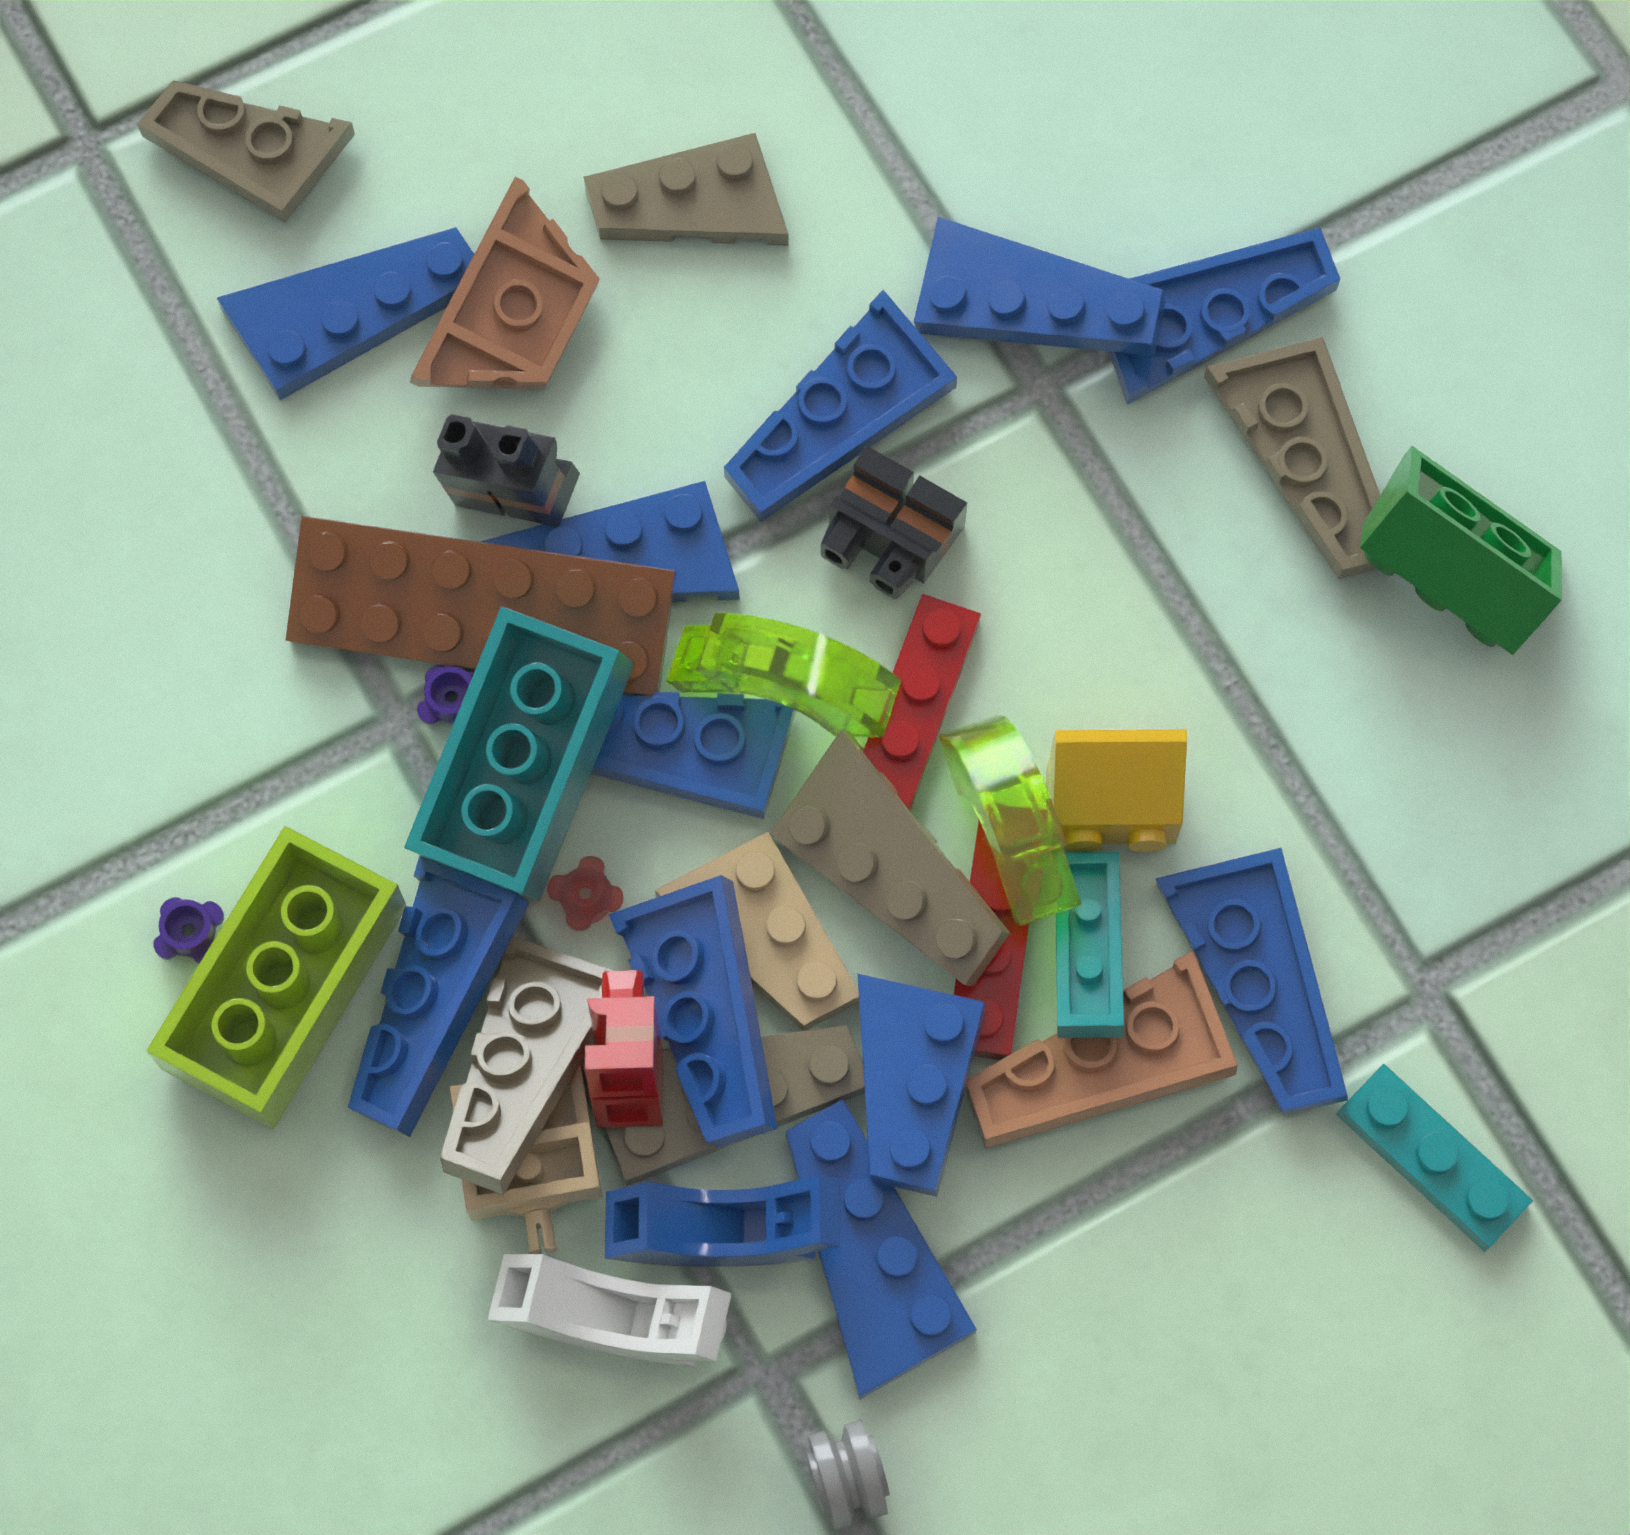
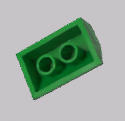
(1462, 553)

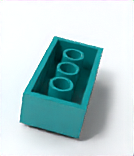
(520, 753)

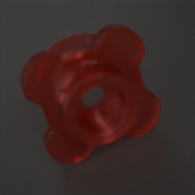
(584, 912)

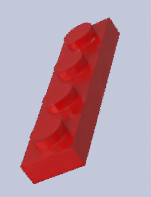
(929, 675)
(1002, 978)

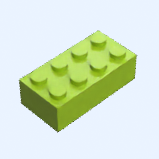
(278, 977)

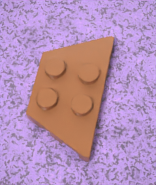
(511, 304)

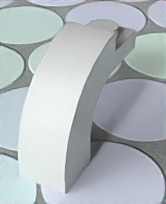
(609, 1312)

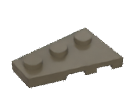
(246, 147)
(691, 193)

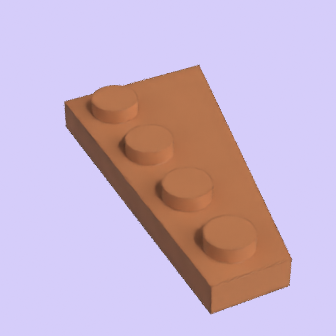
(1167, 1047)

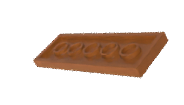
(442, 594)

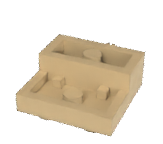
(554, 1173)

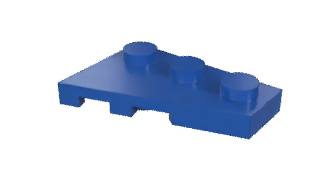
(915, 1077)

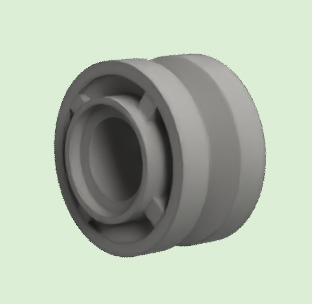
(848, 1474)

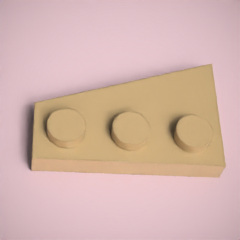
(782, 936)

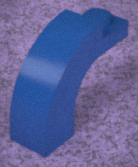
(723, 1227)

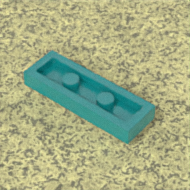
(1091, 951)
(1434, 1157)

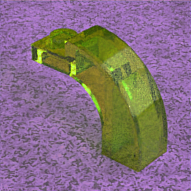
(787, 666)
(1017, 814)

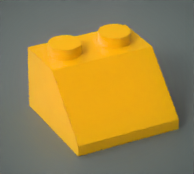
(1118, 787)

